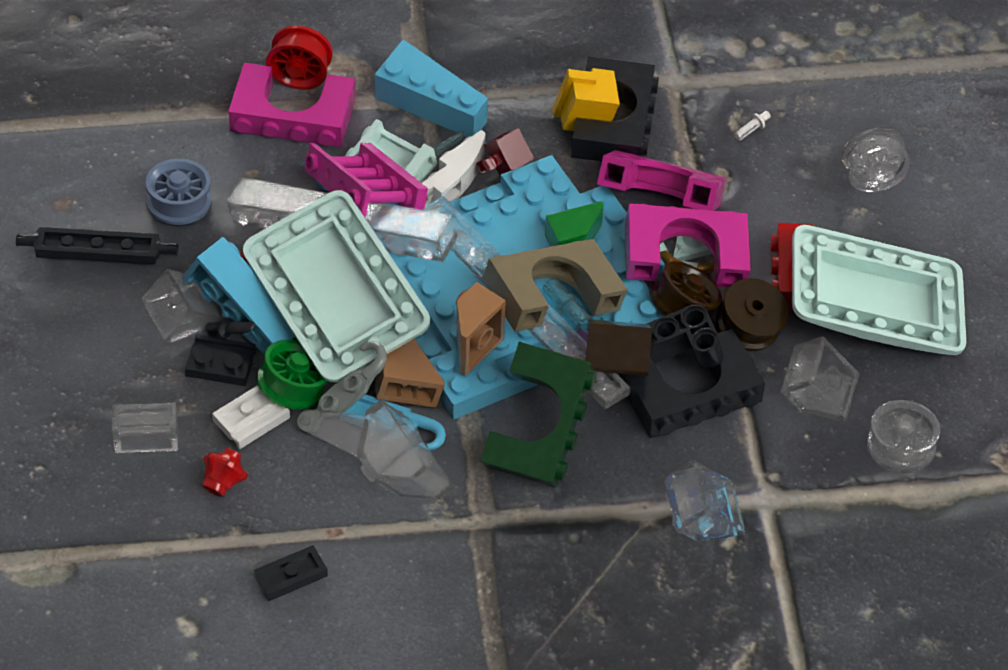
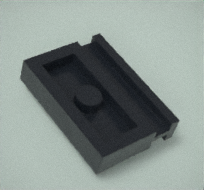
(220, 360)

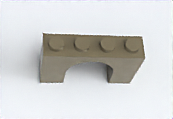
(575, 263)

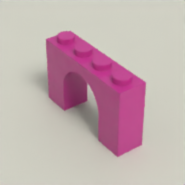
(320, 124)
(695, 187)
(721, 231)

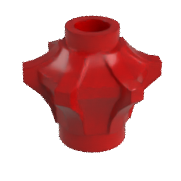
(222, 471)

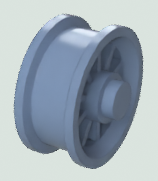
(178, 191)

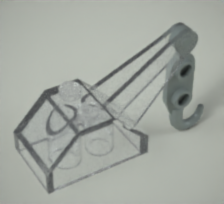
(381, 439)

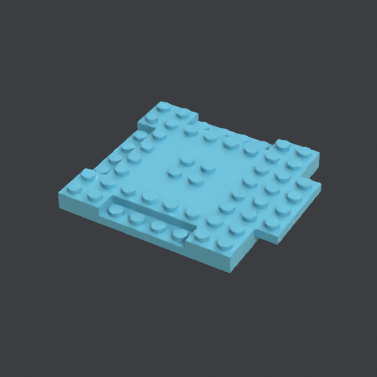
(512, 221)

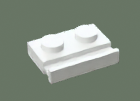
(249, 417)

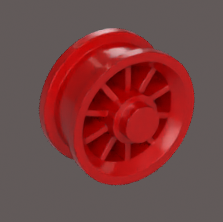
(299, 57)

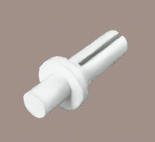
(757, 121)

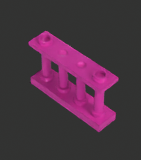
(366, 173)

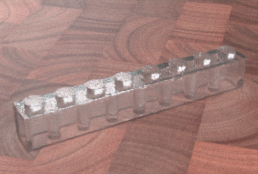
(398, 228)

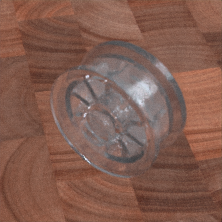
(876, 159)
(903, 436)

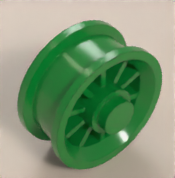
(290, 376)

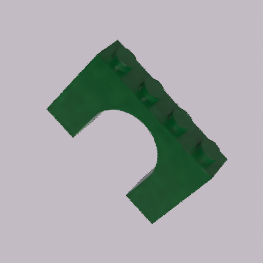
(544, 458)

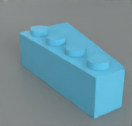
(430, 91)
(238, 292)

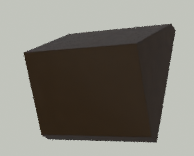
(619, 347)

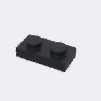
(291, 573)

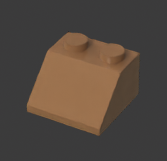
(478, 325)

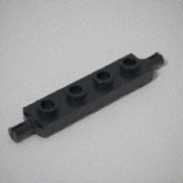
(97, 245)

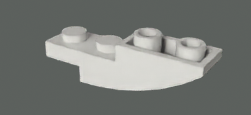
(456, 169)

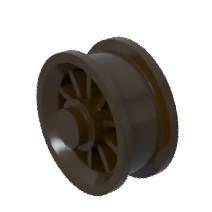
(683, 287)
(754, 312)

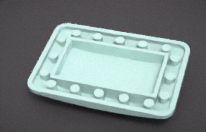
(335, 285)
(878, 291)

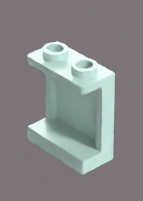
(414, 160)

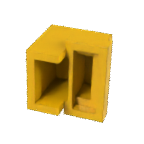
(586, 96)

